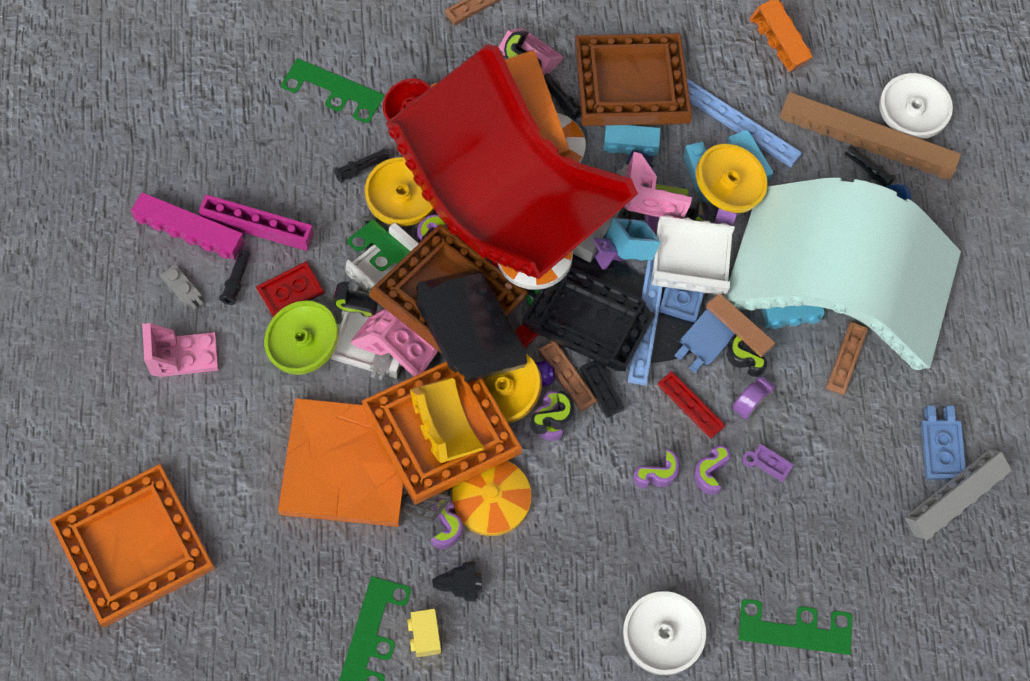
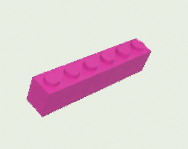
(257, 222)
(187, 226)

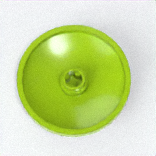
(301, 337)

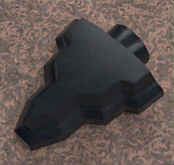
(461, 581)

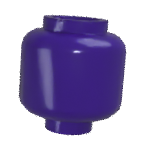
(547, 372)

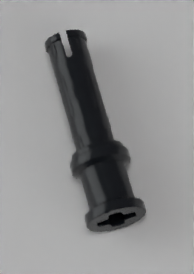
(566, 102)
(352, 167)
(876, 172)
(233, 284)

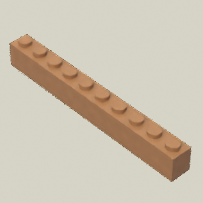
(870, 136)

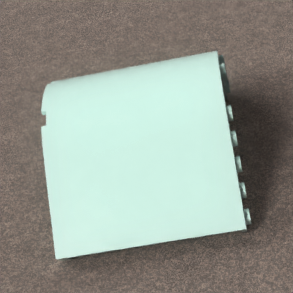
(850, 253)

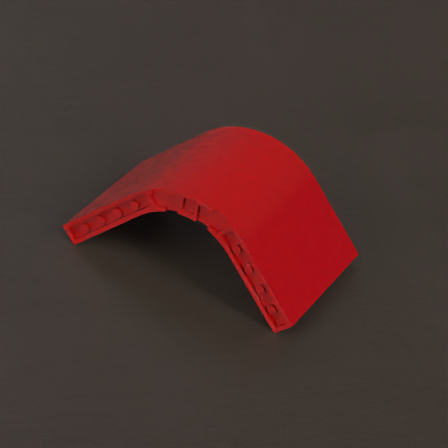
(496, 175)

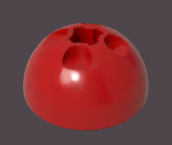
(402, 95)

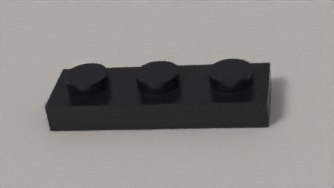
(602, 388)

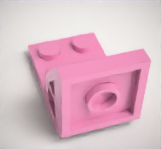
(650, 200)
(387, 334)
(178, 355)

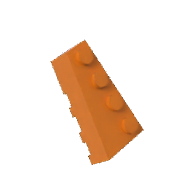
(781, 34)

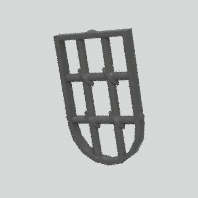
(427, 509)

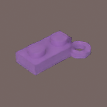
(769, 462)

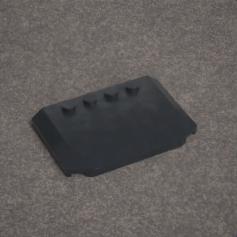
(591, 319)
(469, 325)

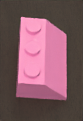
(547, 55)

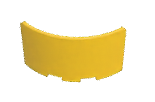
(444, 420)

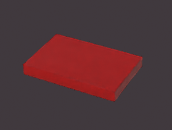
(290, 287)

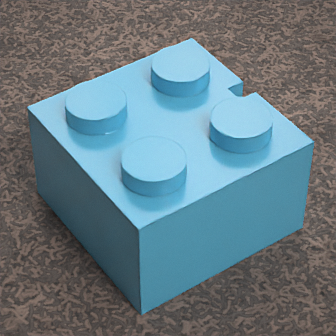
(634, 242)

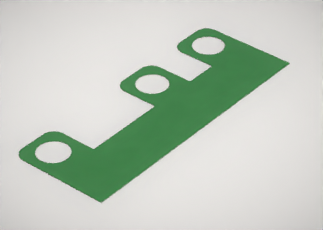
(339, 87)
(389, 246)
(365, 634)
(799, 636)

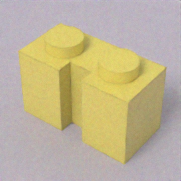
(425, 633)

